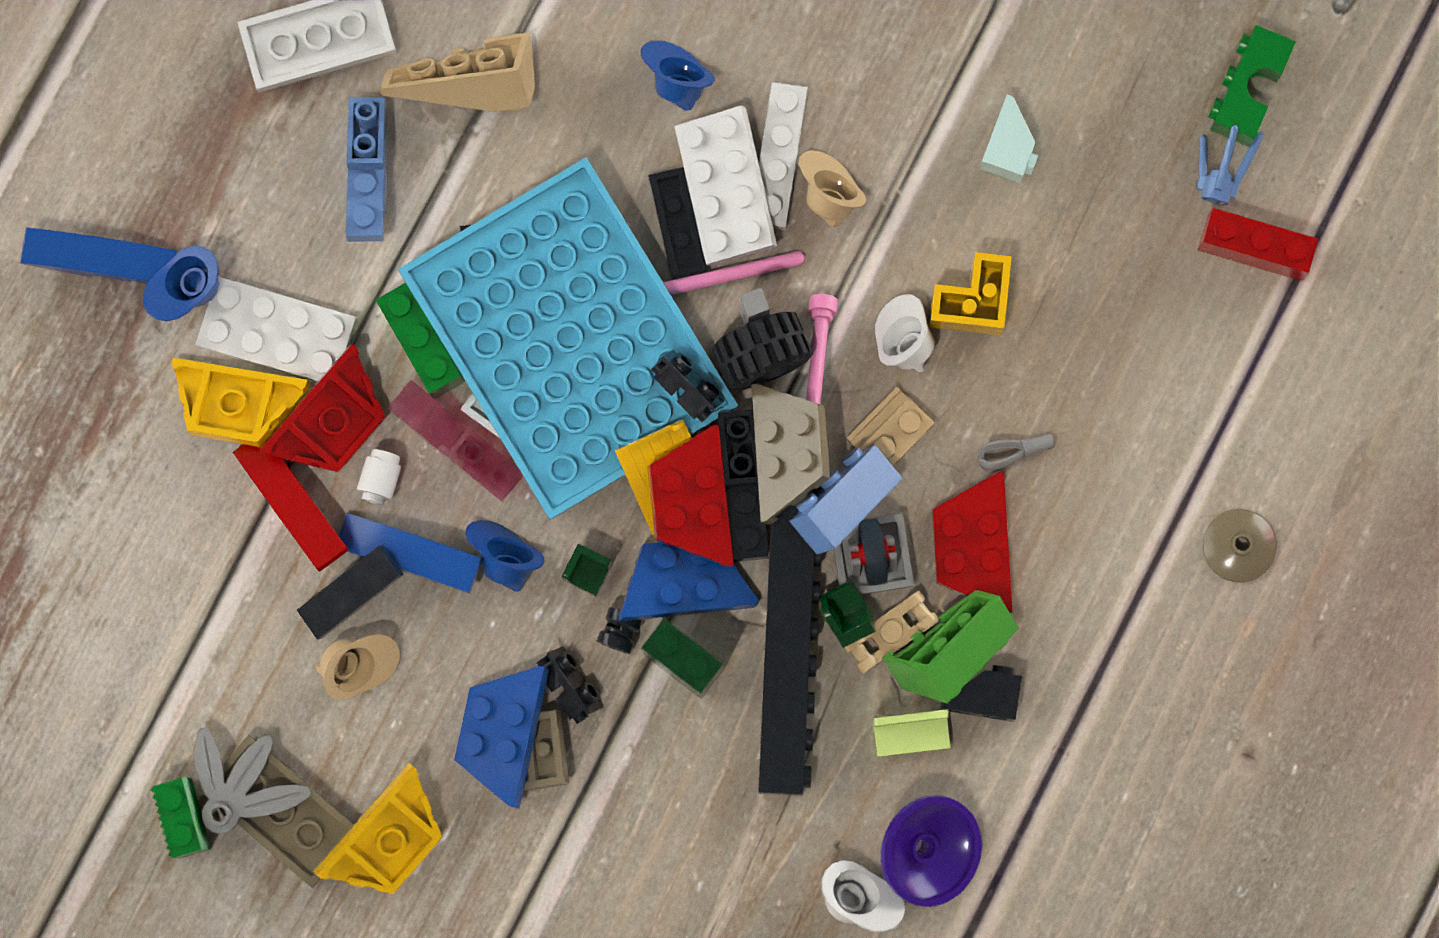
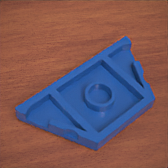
(681, 583)
(501, 731)

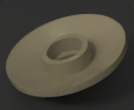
(1224, 556)

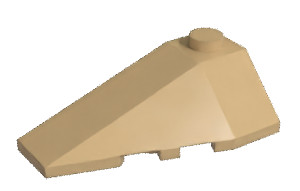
(482, 79)

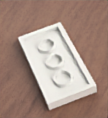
(314, 40)
(725, 186)
(274, 330)

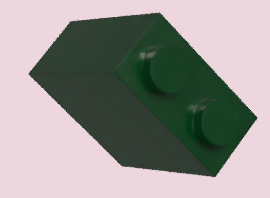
(682, 658)

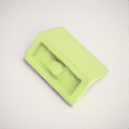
(911, 733)

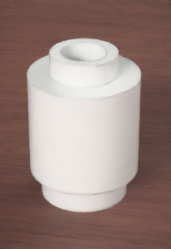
(379, 476)

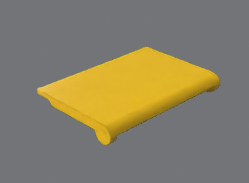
(645, 451)

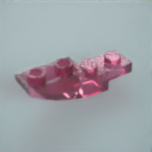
(455, 440)

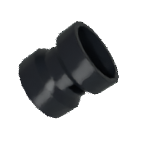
(614, 637)

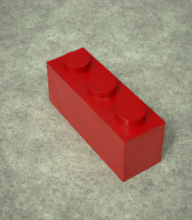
(1257, 244)

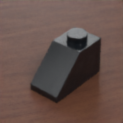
(989, 695)

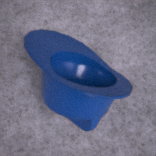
(677, 73)
(182, 284)
(504, 554)

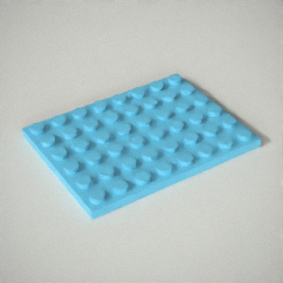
(560, 333)

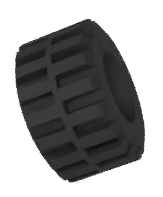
(762, 350)

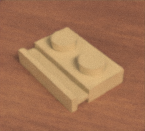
(892, 427)

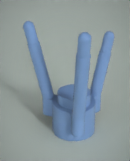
(1218, 186)

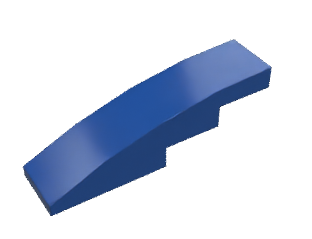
(92, 255)
(412, 552)

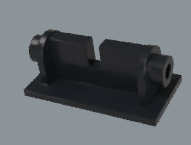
(698, 393)
(580, 696)

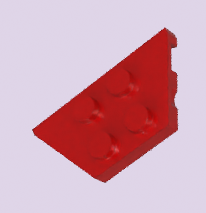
(330, 418)
(691, 498)
(973, 541)

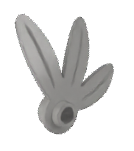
(232, 795)

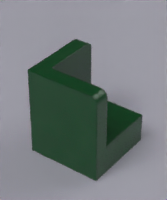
(586, 570)
(847, 614)

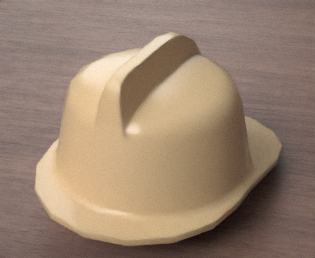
(830, 187)
(357, 665)

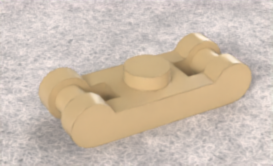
(893, 632)

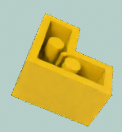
(981, 305)

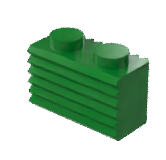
(181, 818)

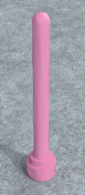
(734, 272)
(822, 311)

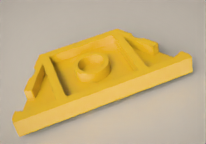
(234, 401)
(386, 839)

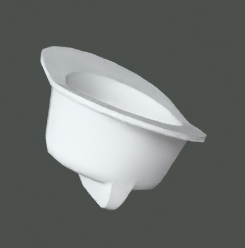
(904, 334)
(861, 897)

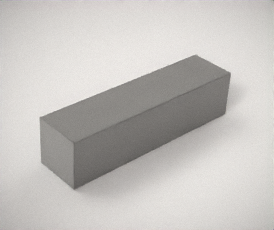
(753, 306)

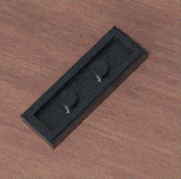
(677, 223)
(350, 592)

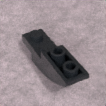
(741, 486)

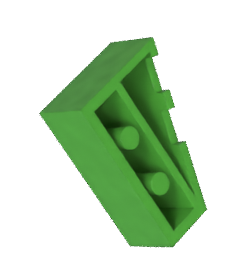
(954, 650)

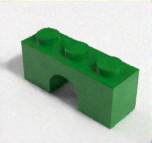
(1263, 56)
(420, 341)

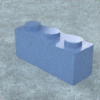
(845, 498)

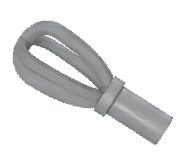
(1025, 448)

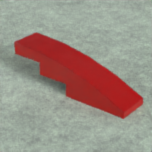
(292, 506)

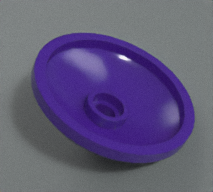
(946, 856)

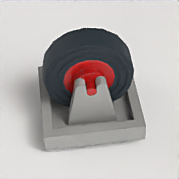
(875, 556)

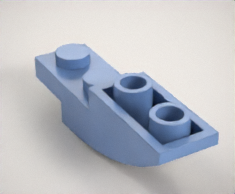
(366, 169)

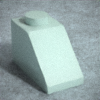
(1010, 145)

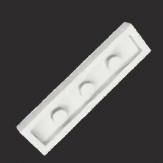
(781, 148)

